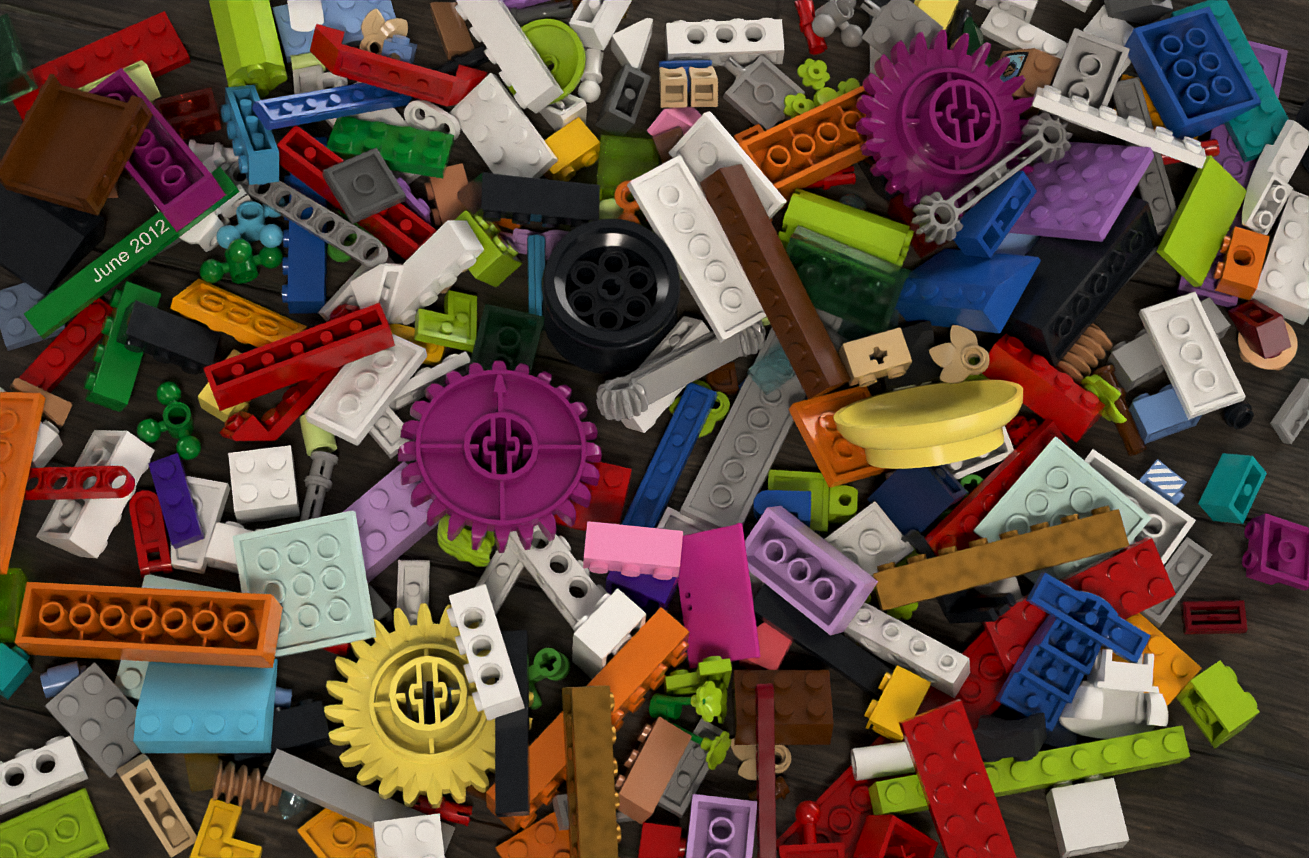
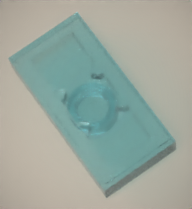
(772, 371)

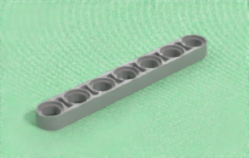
(316, 221)

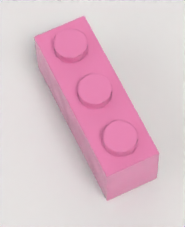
(632, 550)

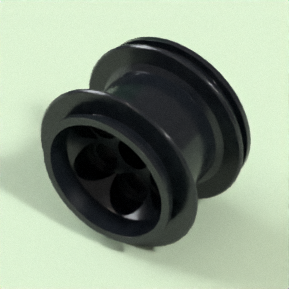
(613, 257)

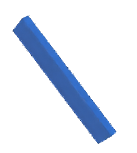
(326, 105)
(670, 457)

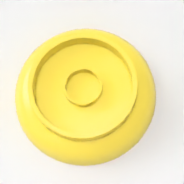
(931, 422)

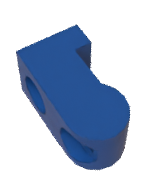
(795, 502)

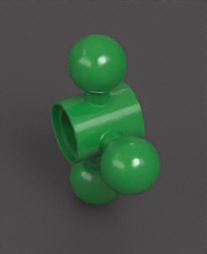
(240, 263)
(150, 430)

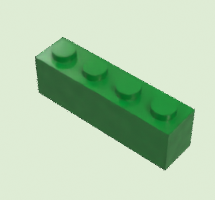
(115, 365)

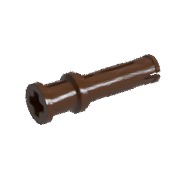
(1128, 430)

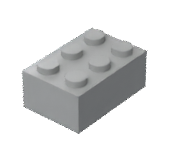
(1089, 69)

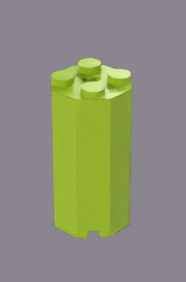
(249, 44)
(847, 225)

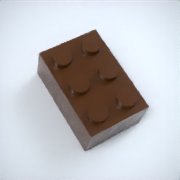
(800, 706)

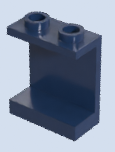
(917, 496)

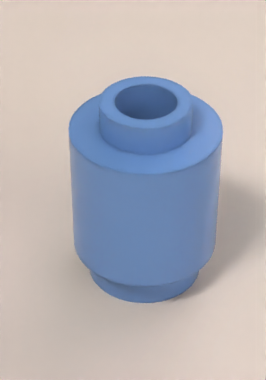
(59, 677)

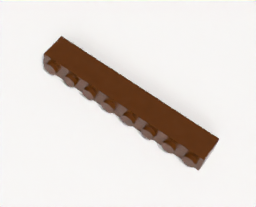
(775, 281)

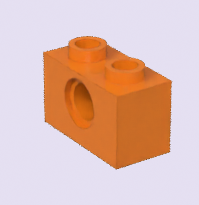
(1251, 250)

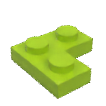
(452, 329)
(711, 669)

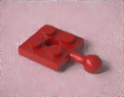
(808, 815)

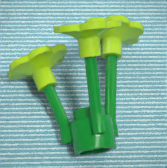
(708, 703)

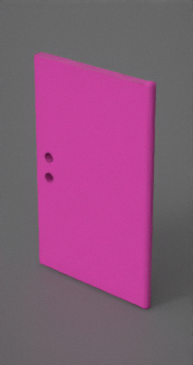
(720, 596)

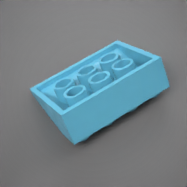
(205, 709)

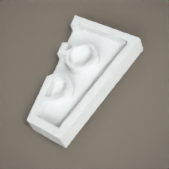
(210, 503)

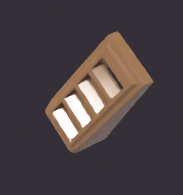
(54, 409)

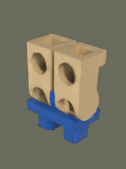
(686, 76)

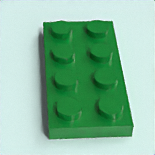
(401, 147)

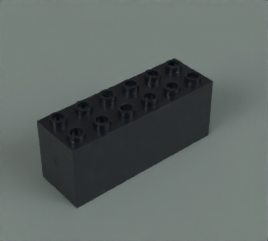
(1079, 282)

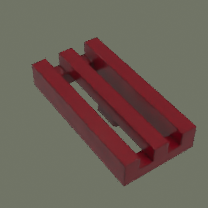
(1188, 619)

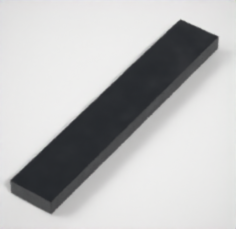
(832, 650)
(512, 737)

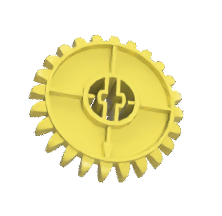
(374, 706)

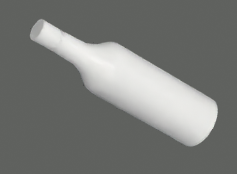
(881, 761)

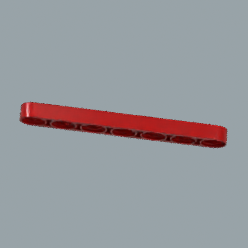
(75, 478)

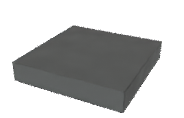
(364, 185)

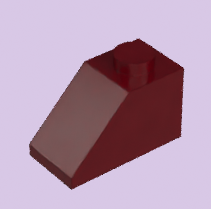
(1261, 328)

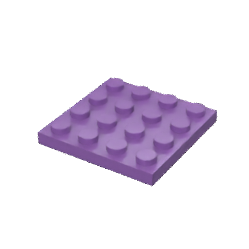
(1082, 191)

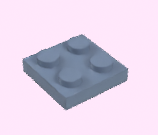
(13, 324)

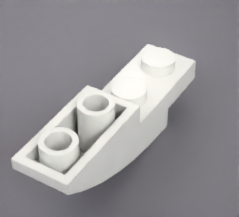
(1270, 178)

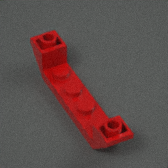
(391, 73)
(295, 401)

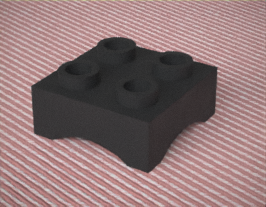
(923, 368)
(1010, 738)

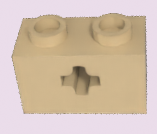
(888, 346)

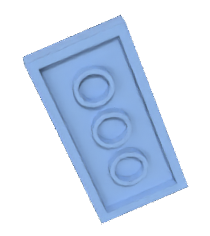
(338, 14)

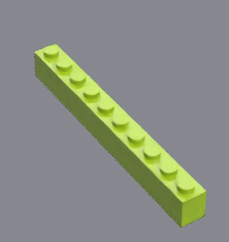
(1048, 768)

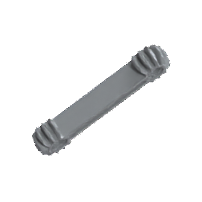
(992, 178)
(633, 393)

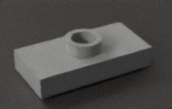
(1293, 413)

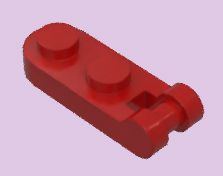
(149, 533)

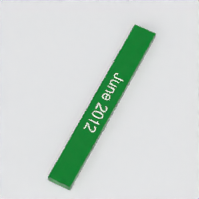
(114, 266)

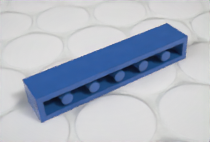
(306, 256)

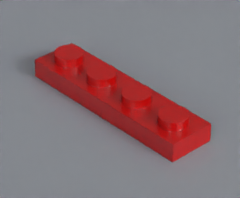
(68, 347)

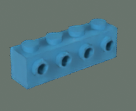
(250, 139)

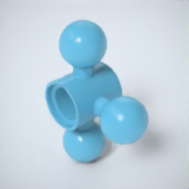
(252, 226)

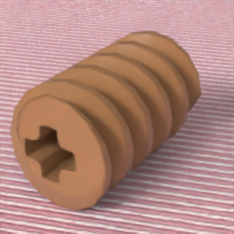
(1085, 354)
(244, 787)

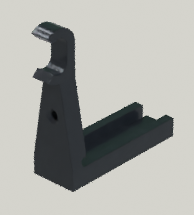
(961, 606)

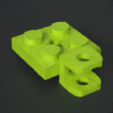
(825, 501)

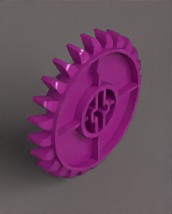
(940, 118)
(523, 417)

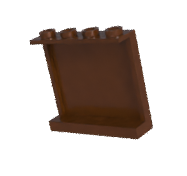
(73, 146)

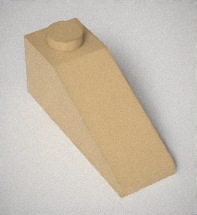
(157, 804)

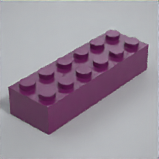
(164, 162)

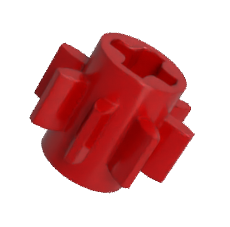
(1020, 429)

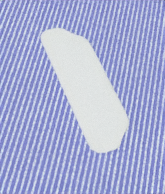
(305, 14)

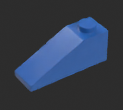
(994, 216)

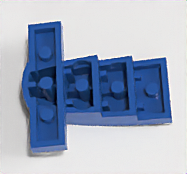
(1065, 648)

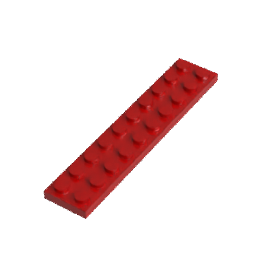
(848, 801)

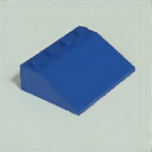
(1191, 73)
(966, 290)

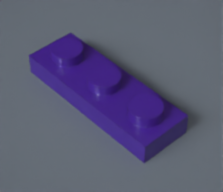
(176, 501)

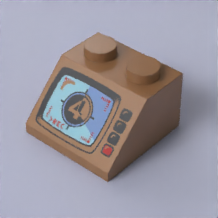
(1038, 69)

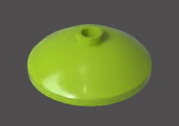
(558, 46)

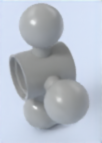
(834, 15)

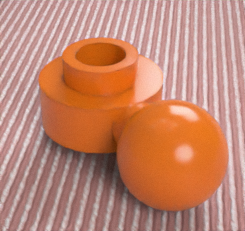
(629, 208)

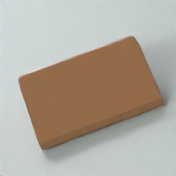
(451, 28)

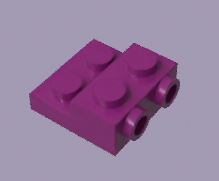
(1277, 552)

